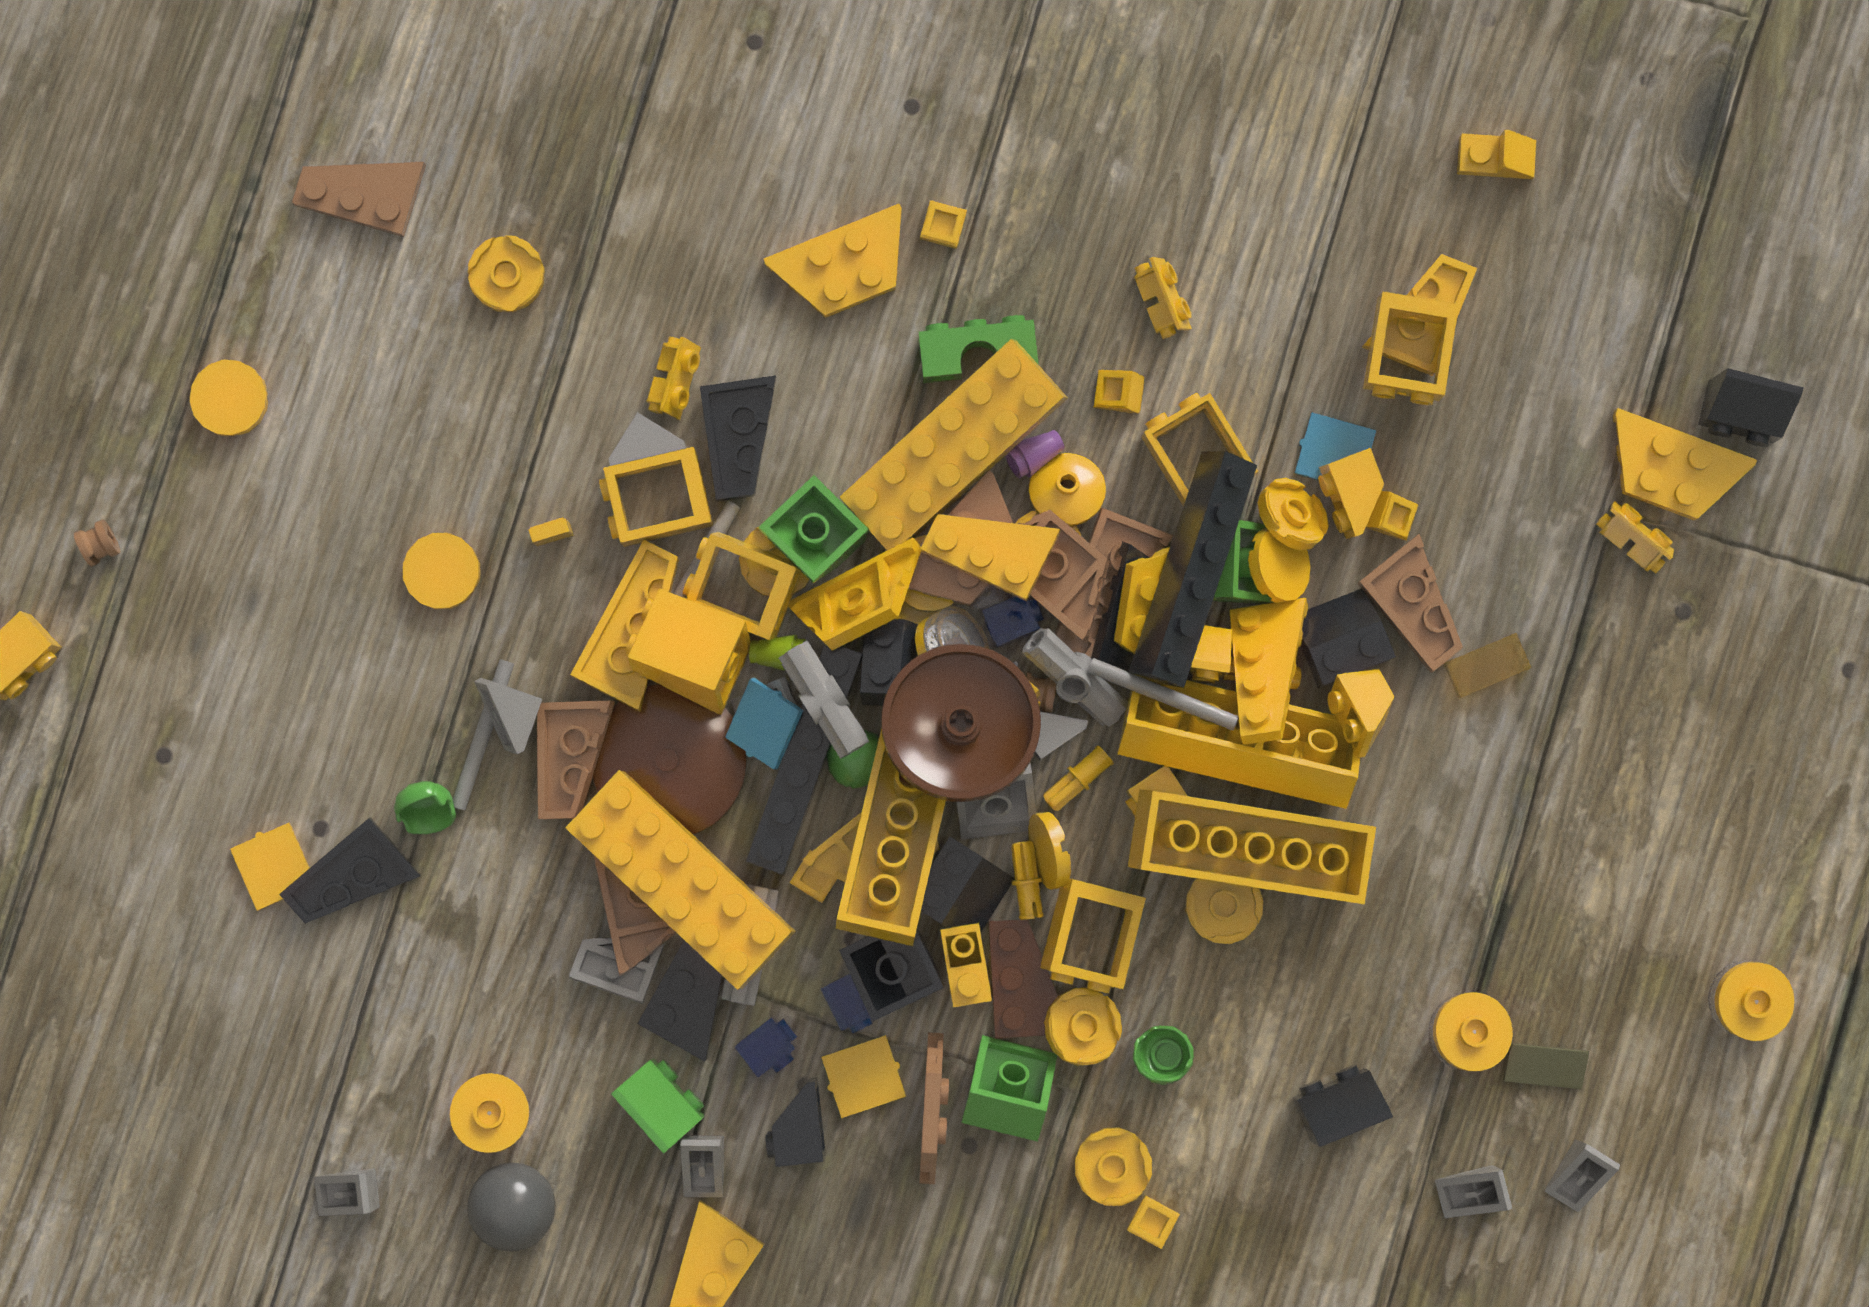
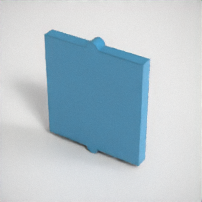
(1329, 441)
(764, 723)

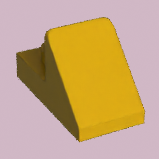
(1497, 156)

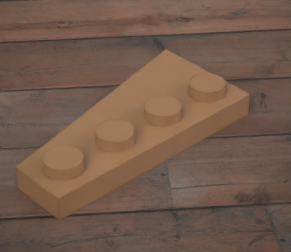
(1107, 538)

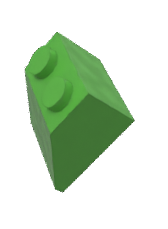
(815, 530)
(1236, 581)
(1010, 1088)
(659, 1103)

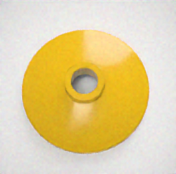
(1072, 504)

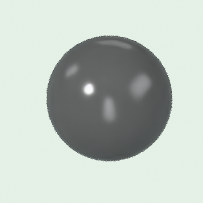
(511, 1207)

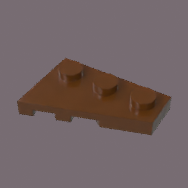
(1018, 983)

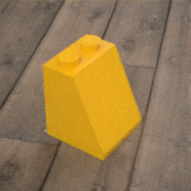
(690, 649)

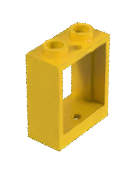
(1414, 309)
(1189, 408)
(696, 489)
(780, 593)
(1061, 927)

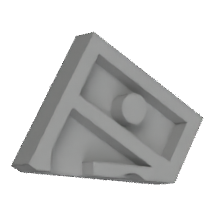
(598, 968)

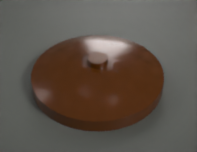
(961, 722)
(675, 756)

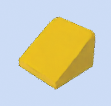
(1119, 391)
(1392, 515)

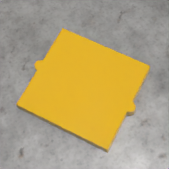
(270, 864)
(863, 1076)

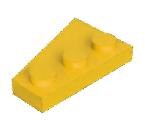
(1418, 342)
(992, 551)
(713, 1260)

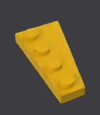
(604, 658)
(1264, 664)

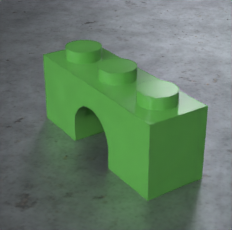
(944, 346)

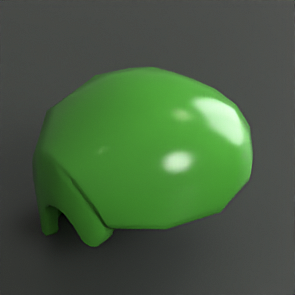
(855, 768)
(425, 808)
(1163, 1054)

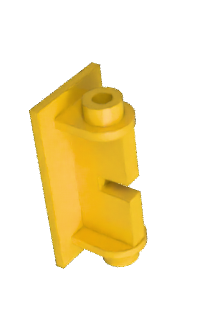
(1159, 282)
(680, 360)
(1648, 544)

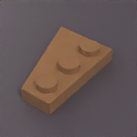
(363, 194)
(1411, 602)
(567, 754)

